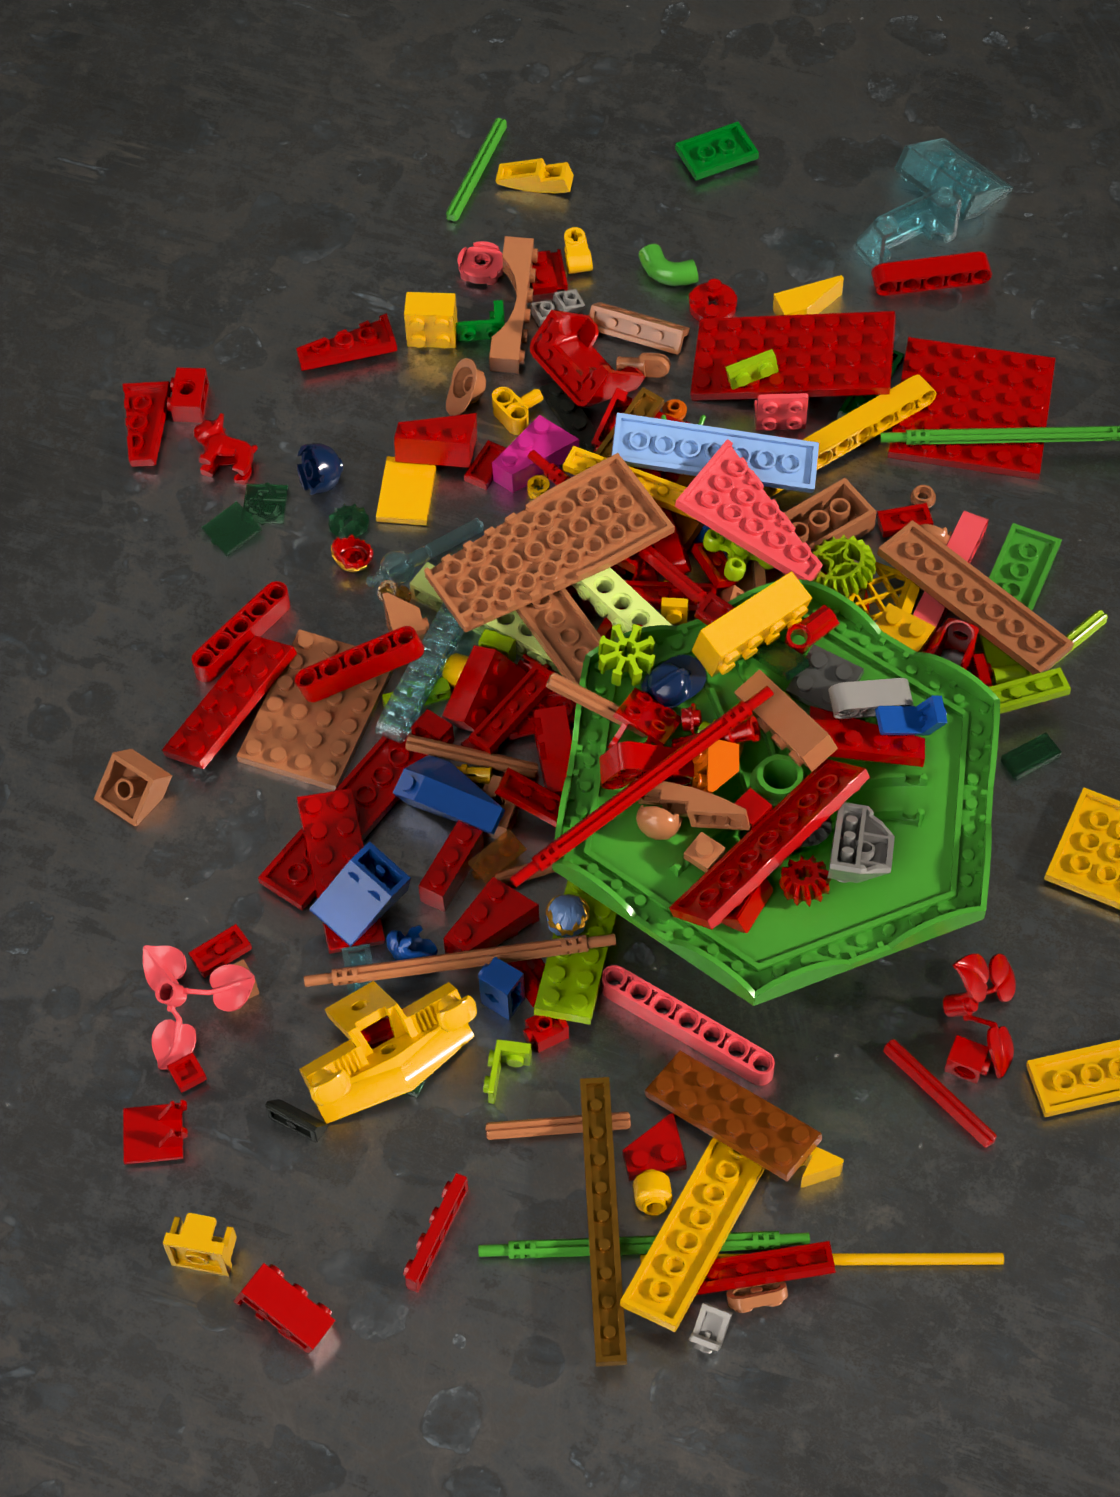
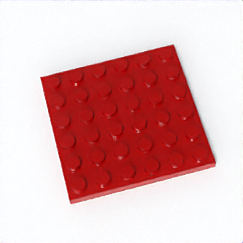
(977, 391)

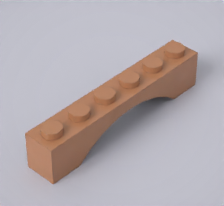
(507, 343)

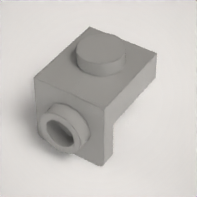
(710, 1328)

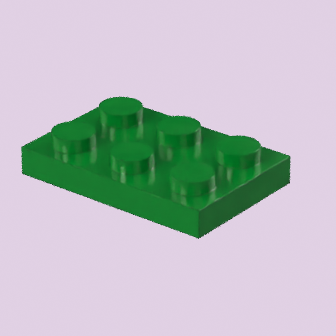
(716, 151)

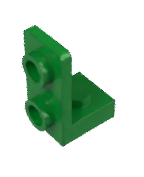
(482, 328)

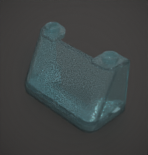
(930, 214)

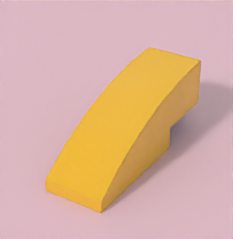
(535, 176)

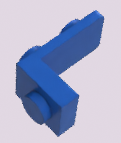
(912, 720)

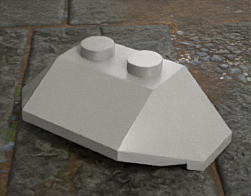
(860, 845)

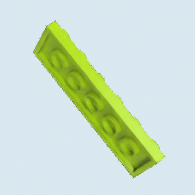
(573, 980)

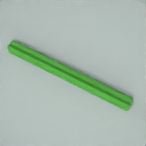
(476, 169)

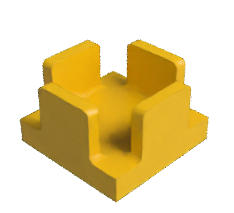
(196, 1248)

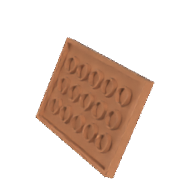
(311, 738)

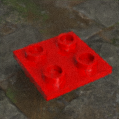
(646, 716)
(154, 1133)

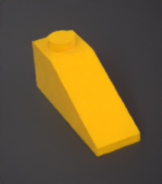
(808, 298)

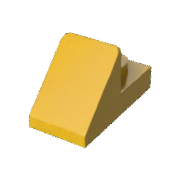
(821, 1167)

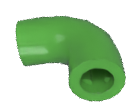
(665, 271)

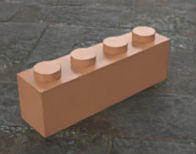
(788, 723)

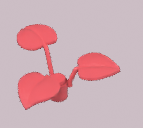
(162, 969)

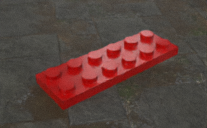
(229, 702)
(331, 842)

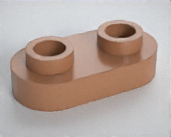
(747, 1298)

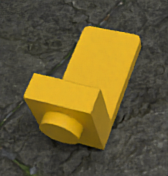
(674, 609)

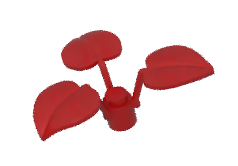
(975, 976)

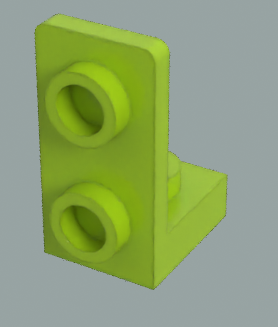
(509, 1052)

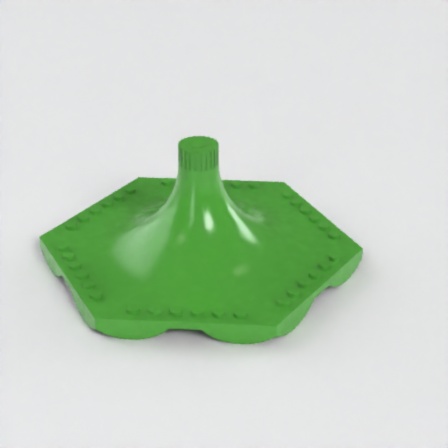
(932, 810)

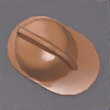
(466, 387)

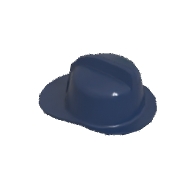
(675, 680)

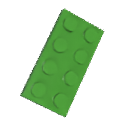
(1025, 563)

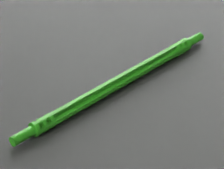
(1003, 435)
(634, 1245)

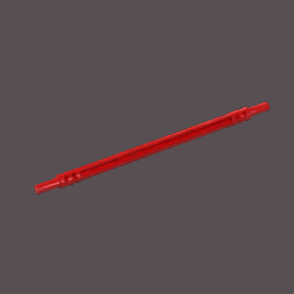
(648, 554)
(641, 786)

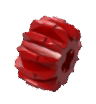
(804, 880)

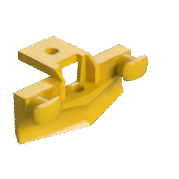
(423, 1040)

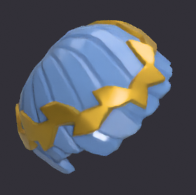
(567, 915)

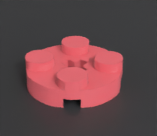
(477, 273)

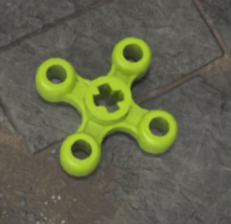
(737, 556)

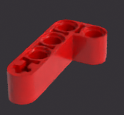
(632, 759)

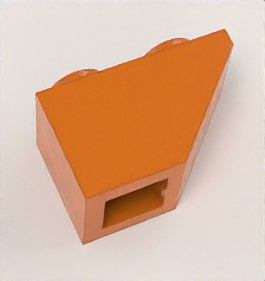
(715, 766)

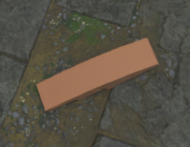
(701, 807)

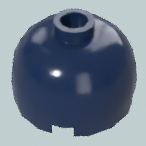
(319, 468)

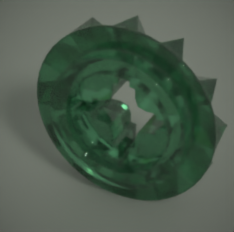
(356, 526)

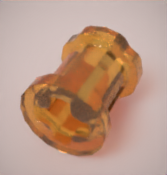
(391, 587)

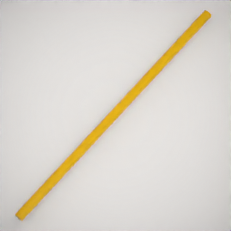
(854, 1259)

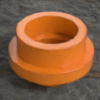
(680, 406)

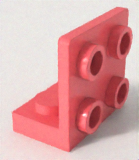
(781, 411)

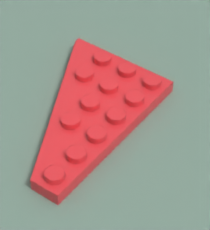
(733, 503)

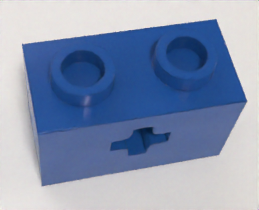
(501, 987)

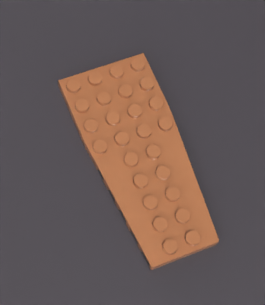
(551, 544)

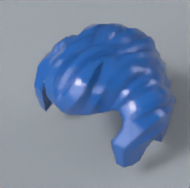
(411, 945)

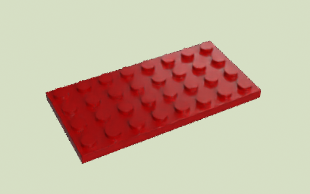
(813, 354)

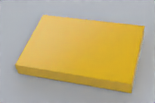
(406, 492)

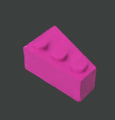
(514, 468)

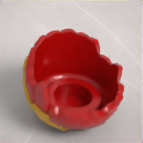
(351, 553)

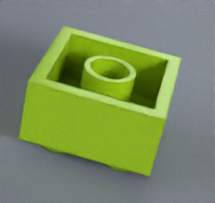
(499, 642)

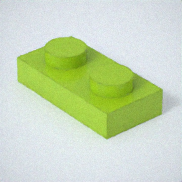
(752, 369)

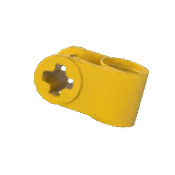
(576, 251)

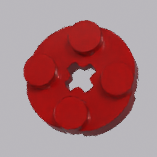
(712, 291)

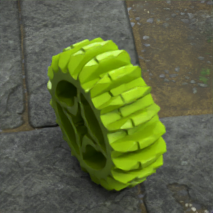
(842, 572)

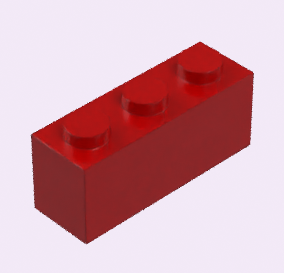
(450, 866)

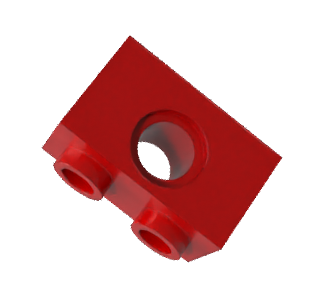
(188, 395)

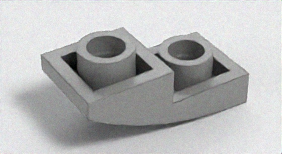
(562, 301)

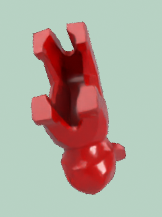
(223, 450)

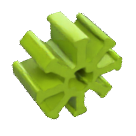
(612, 654)

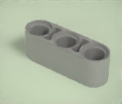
(861, 698)

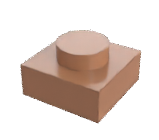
(704, 852)

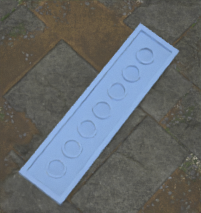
(689, 447)

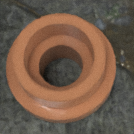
(925, 492)

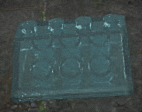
(943, 164)

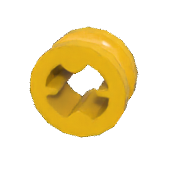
(537, 480)

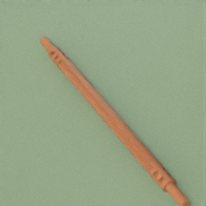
(459, 960)

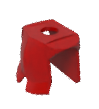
(947, 639)

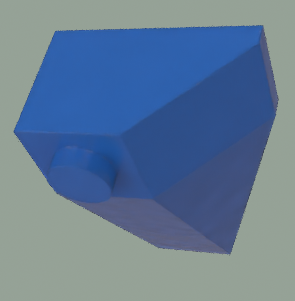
(447, 792)

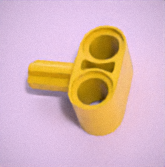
(512, 409)

